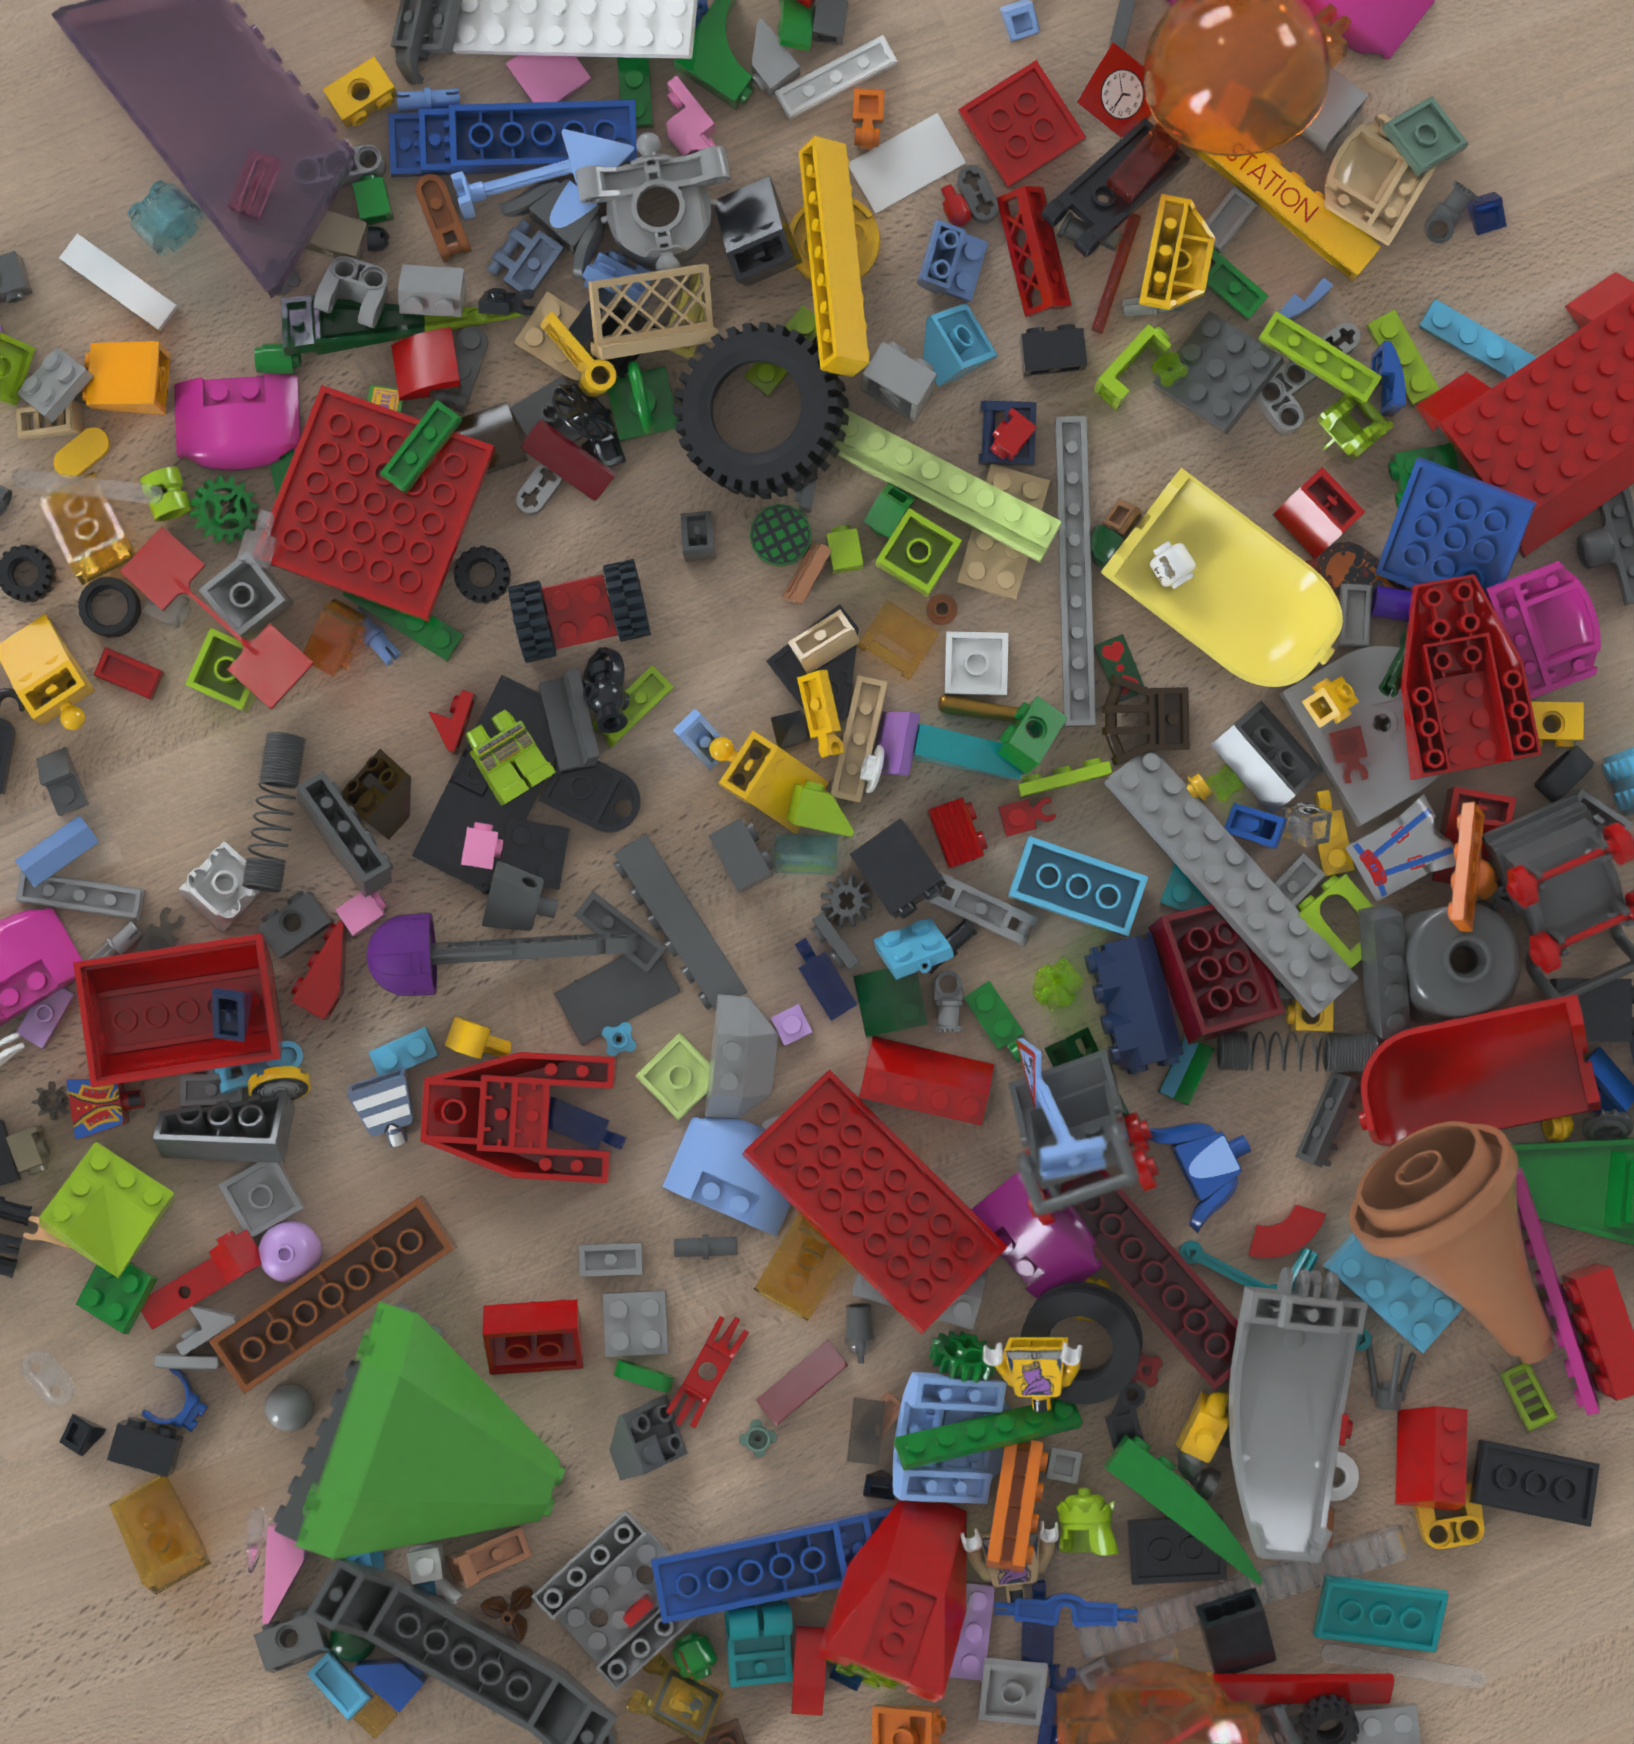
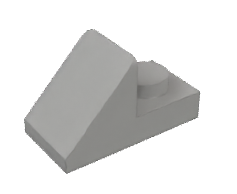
(212, 1323)

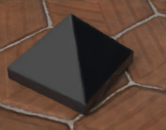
(879, 1485)

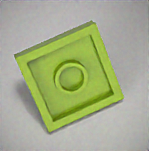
(14, 366)

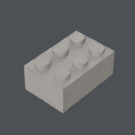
(899, 380)

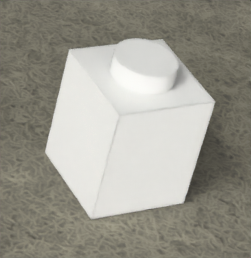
(426, 1563)

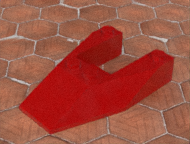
(501, 1114)

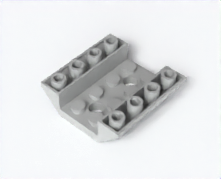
(607, 1579)

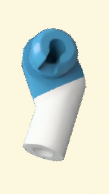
(443, 1588)

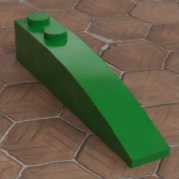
(1173, 1496)

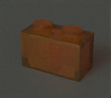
(334, 637)

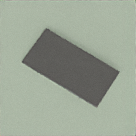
(614, 996)

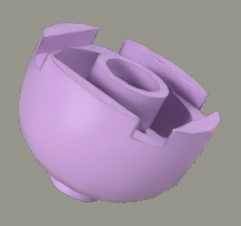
(289, 1251)

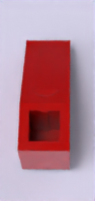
(325, 980)

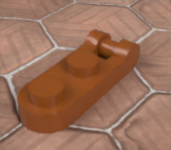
(441, 215)

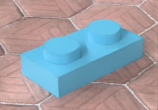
(404, 1052)

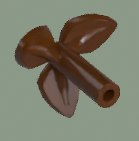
(514, 1622)

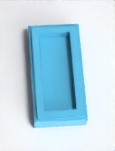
(339, 1685)

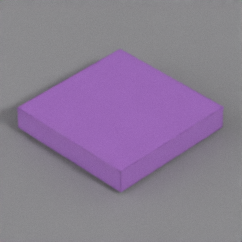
(898, 739)

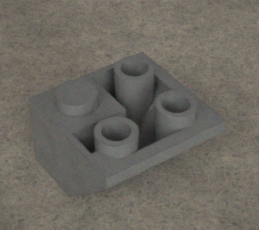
(646, 1439)

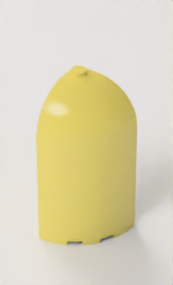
(1249, 596)

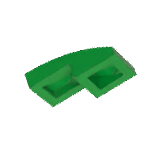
(795, 25)

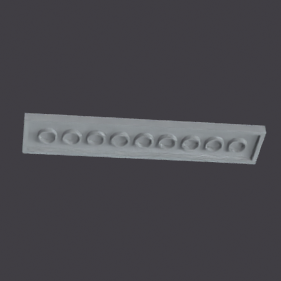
(1231, 881)

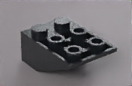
(756, 232)

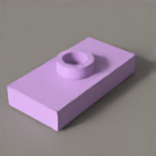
(45, 1017)

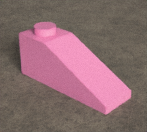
(281, 1570)

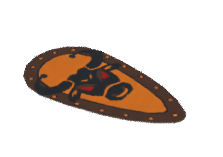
(1352, 565)

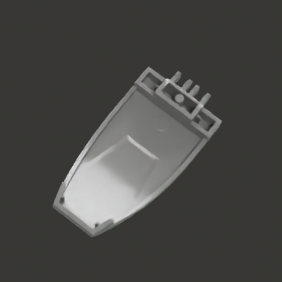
(1288, 1409)

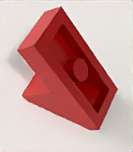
(453, 729)

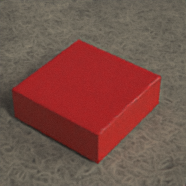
(638, 1609)

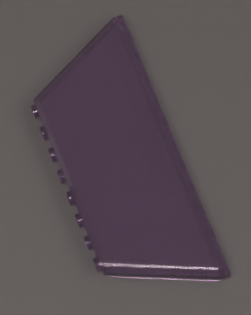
(206, 97)

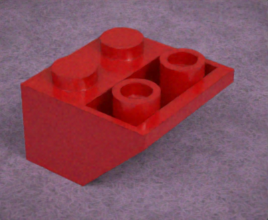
(1318, 513)

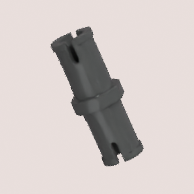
(705, 1246)

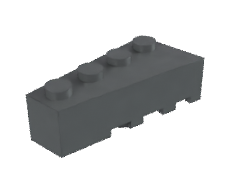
(228, 1131)

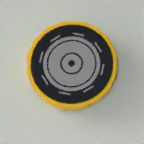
(280, 1079)

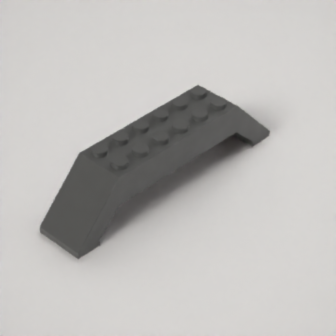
(461, 1653)

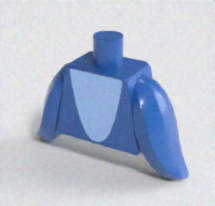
(1206, 1163)

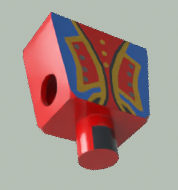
(100, 1107)

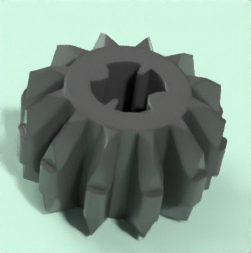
(857, 901)

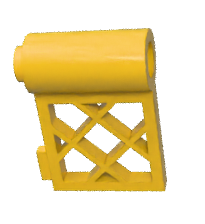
(595, 375)

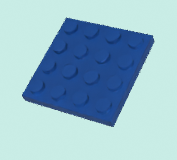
(1453, 529)

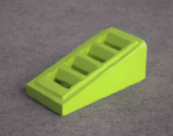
(1540, 1421)

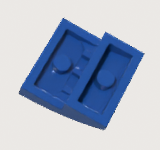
(1387, 364)

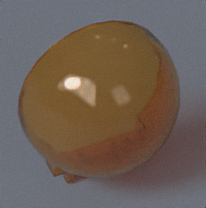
(1240, 71)

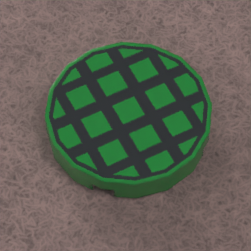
(780, 535)

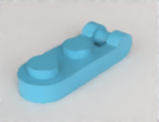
(291, 1056)

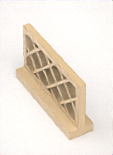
(653, 339)

